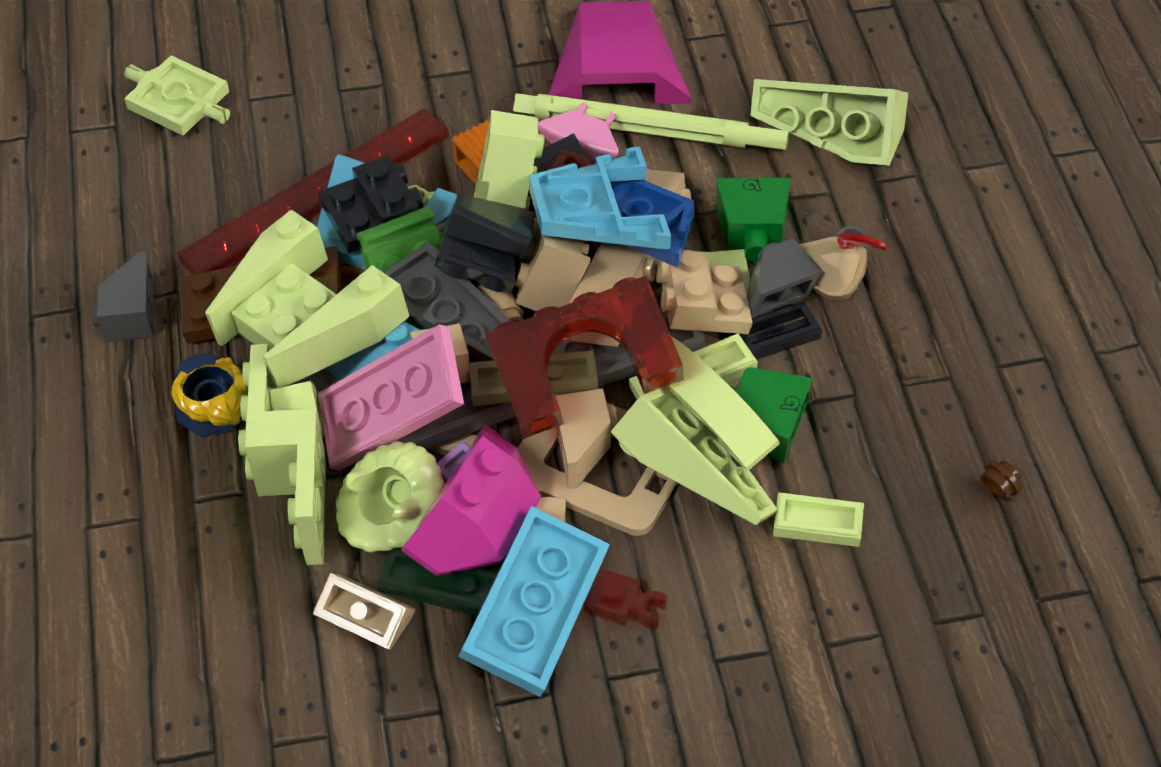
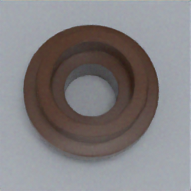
(1001, 479)

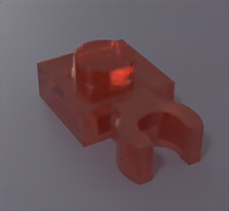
(619, 596)

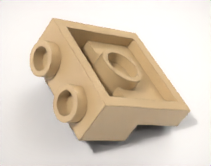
(703, 295)

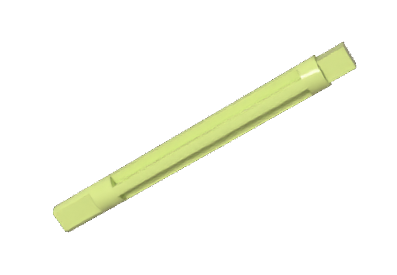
(658, 122)

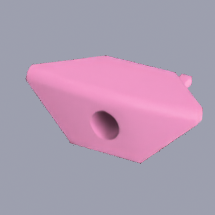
(590, 131)

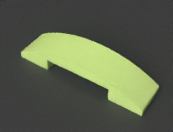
(722, 410)

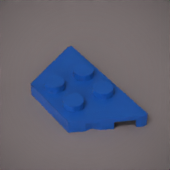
(645, 198)

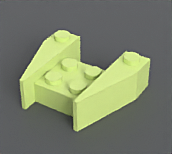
(300, 319)

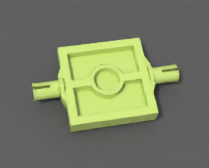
(176, 95)

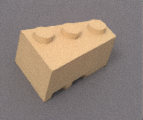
(550, 270)

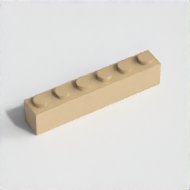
(619, 261)

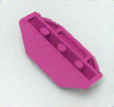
(476, 509)

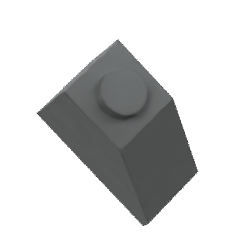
(780, 277)
(126, 302)

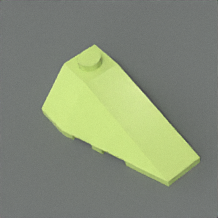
(845, 120)
(681, 447)

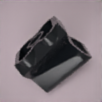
(484, 241)

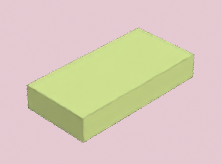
(818, 519)

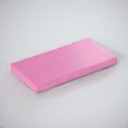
(390, 397)

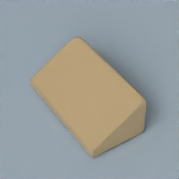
(363, 610)

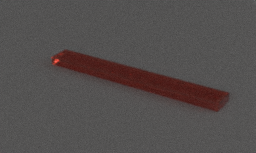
(235, 239)

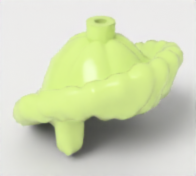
(387, 496)

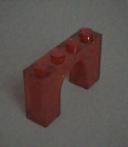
(622, 312)

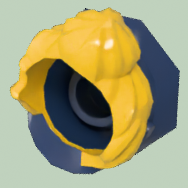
(208, 394)

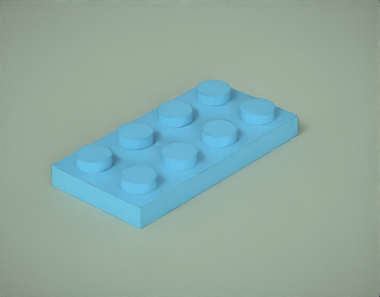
(534, 601)

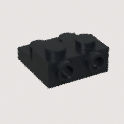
(369, 199)

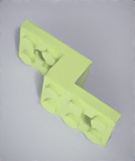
(284, 456)

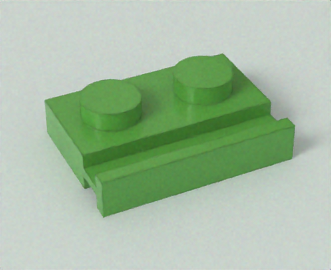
(398, 238)

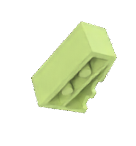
(509, 158)

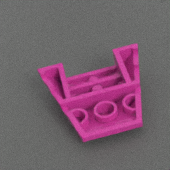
(618, 47)

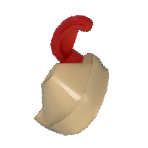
(841, 263)

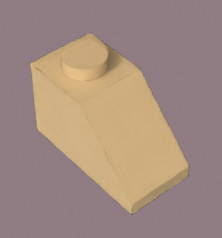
(585, 432)

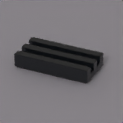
(781, 336)

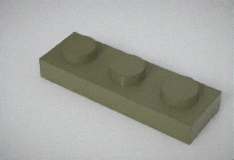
(566, 374)

